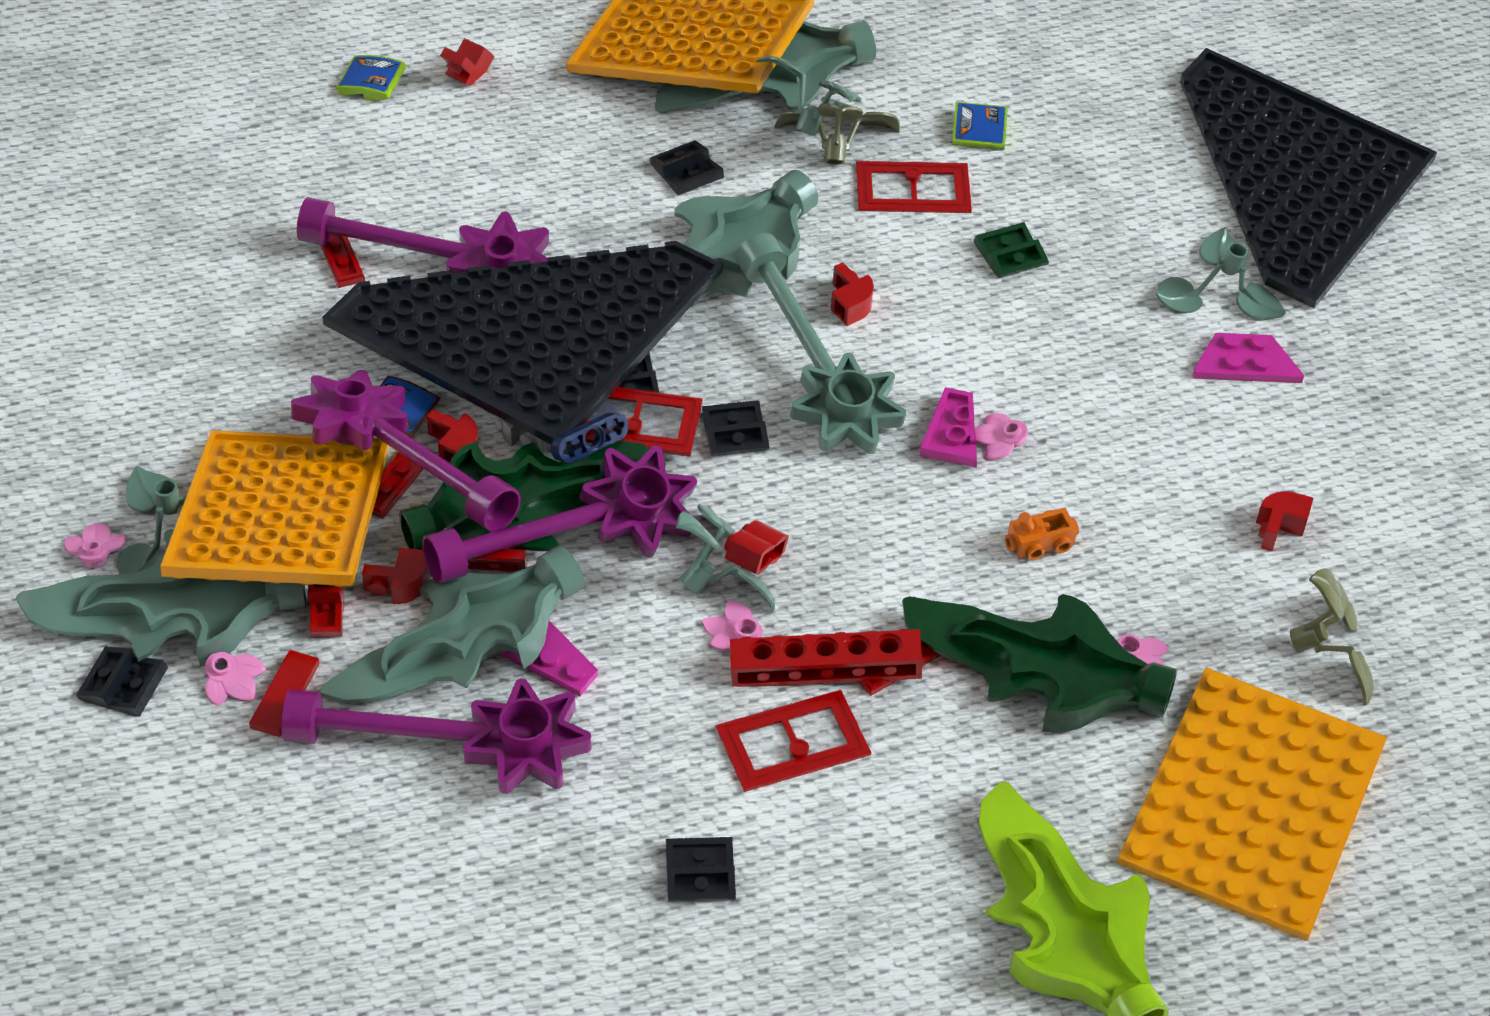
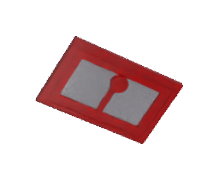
(913, 187)
(654, 419)
(793, 740)

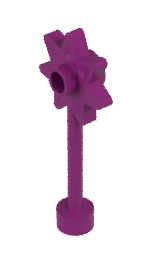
(477, 246)
(357, 411)
(629, 500)
(518, 736)

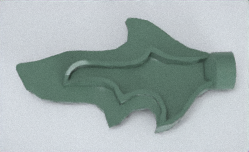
(813, 50)
(727, 222)
(153, 608)
(465, 626)

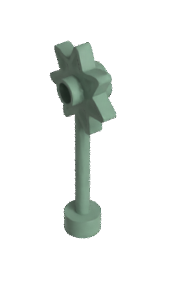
(838, 397)

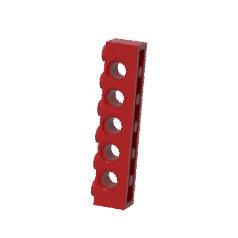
(826, 658)

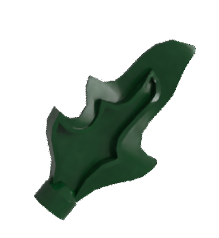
(543, 485)
(1061, 657)

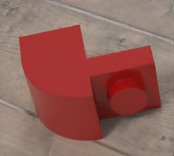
(468, 62)
(852, 295)
(451, 432)
(1282, 512)
(399, 581)
(326, 610)

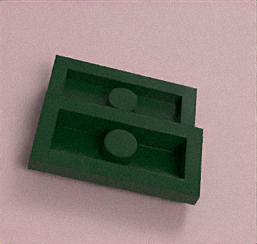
(1011, 250)

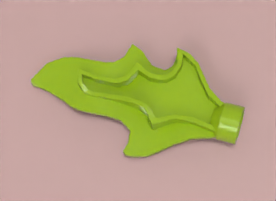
(1081, 931)

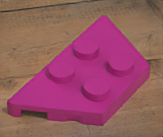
(1247, 359)

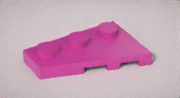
(952, 430)
(560, 663)

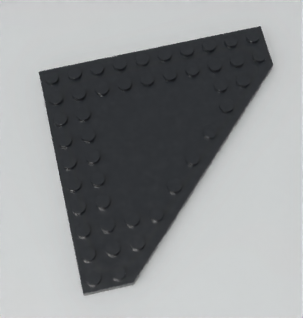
(1298, 172)
(528, 337)

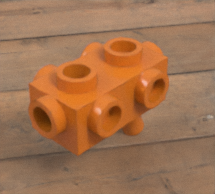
(1041, 533)

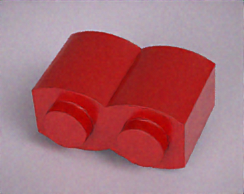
(755, 546)

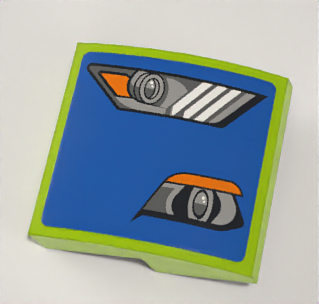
(371, 76)
(979, 125)

